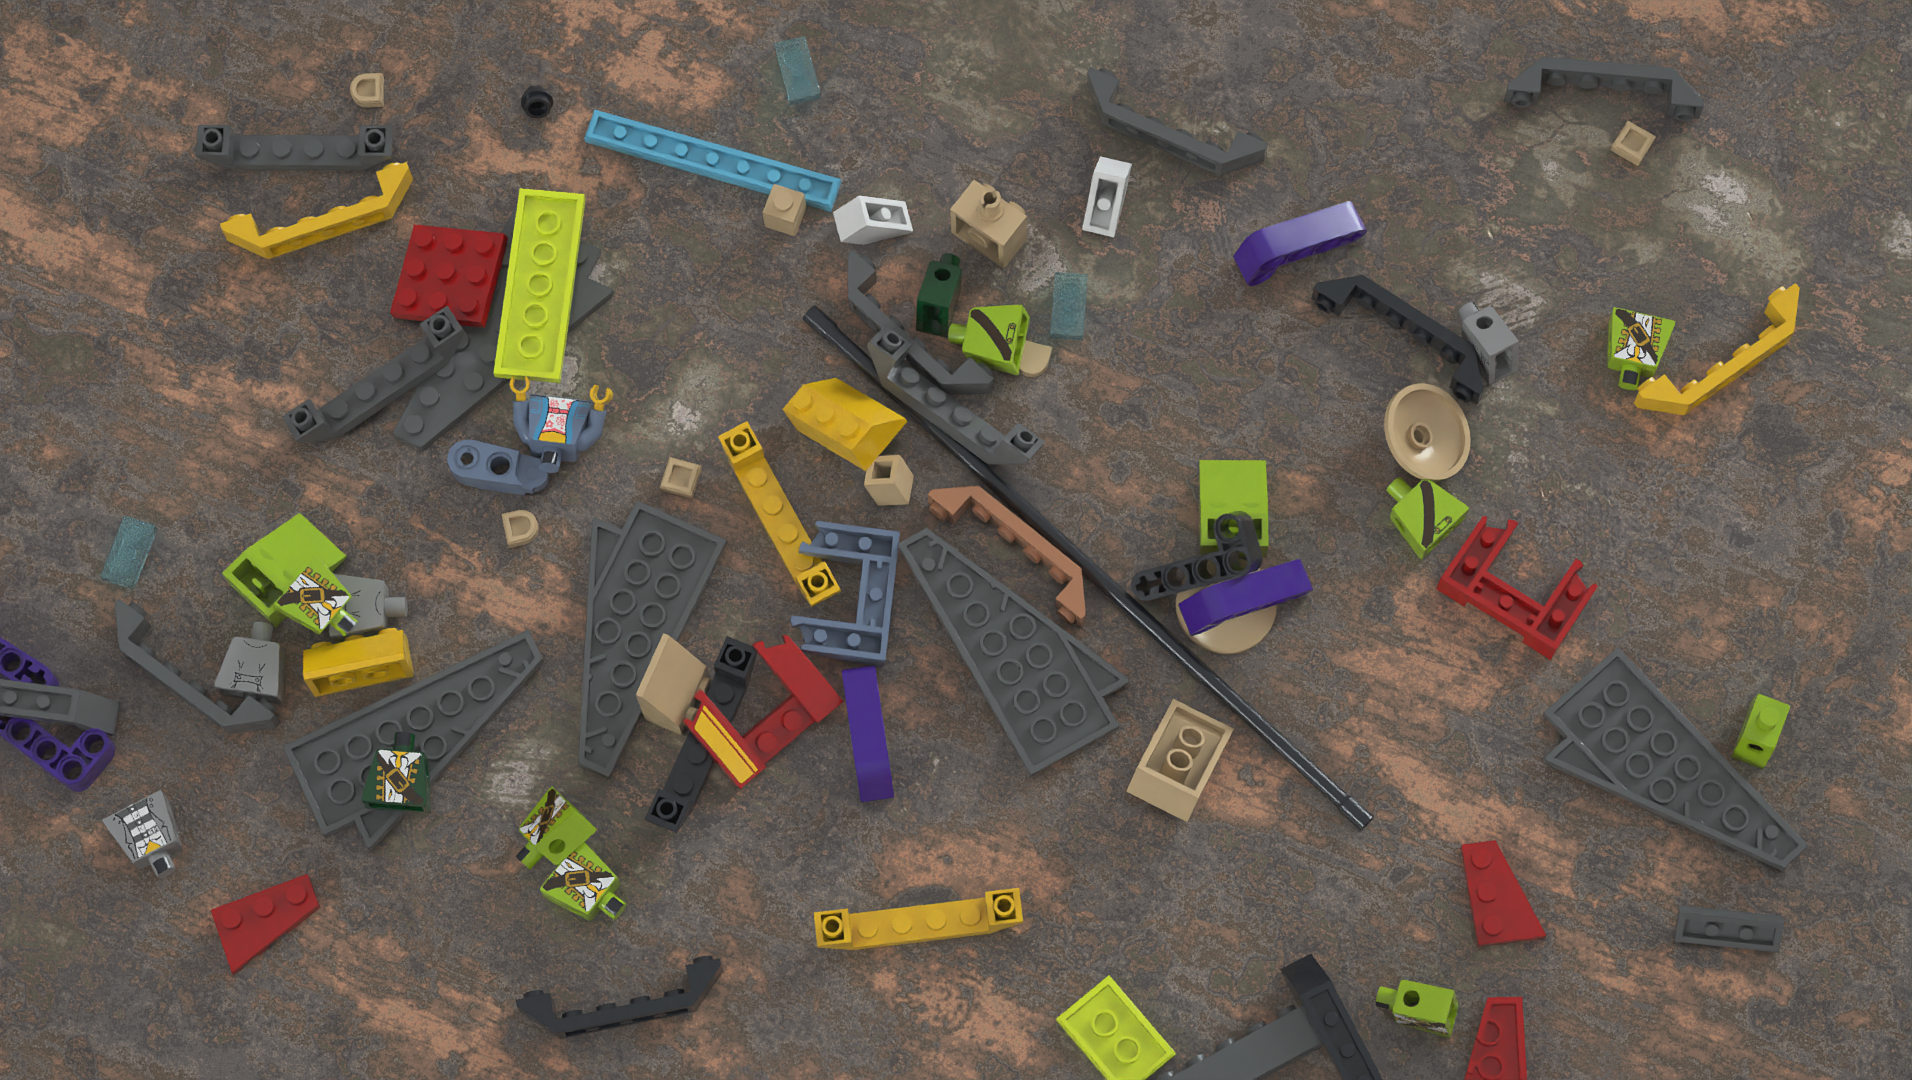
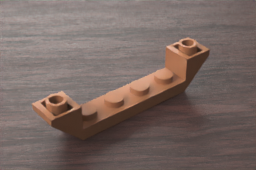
(952, 504)

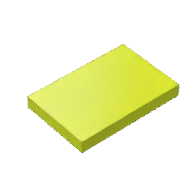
(1115, 1034)

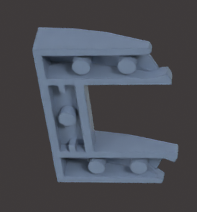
(877, 554)

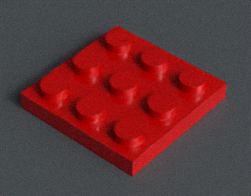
(449, 270)

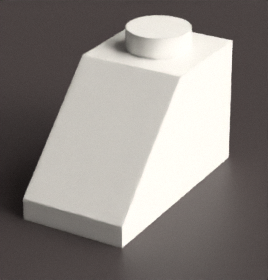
(1106, 196)
(872, 220)

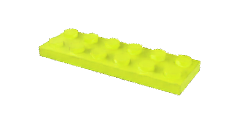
(539, 285)

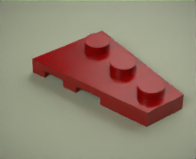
(1496, 899)
(261, 918)
(1499, 1042)

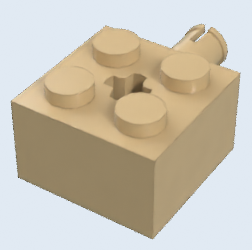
(989, 223)

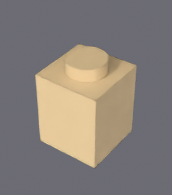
(784, 210)
(889, 481)

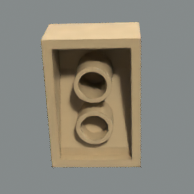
(670, 686)
(1179, 760)

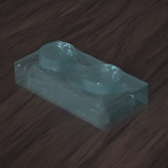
(797, 70)
(1069, 306)
(128, 552)

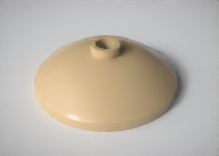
(1436, 424)
(1234, 634)

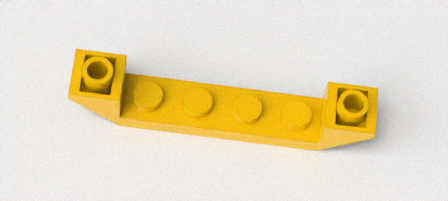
(394, 182)
(1664, 397)
(776, 514)
(918, 923)

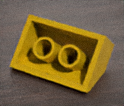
(844, 420)
(357, 662)

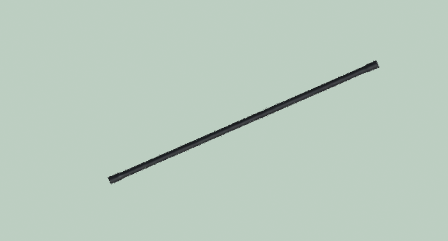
(1346, 804)

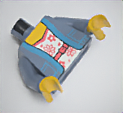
(557, 425)

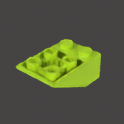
(1228, 488)
(275, 562)

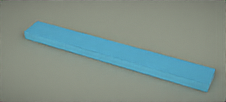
(709, 159)

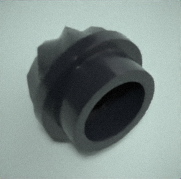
(536, 102)

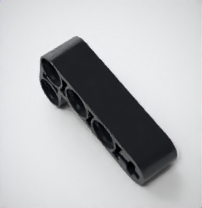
(1196, 567)

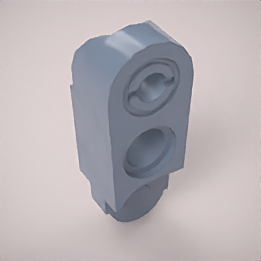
(521, 478)

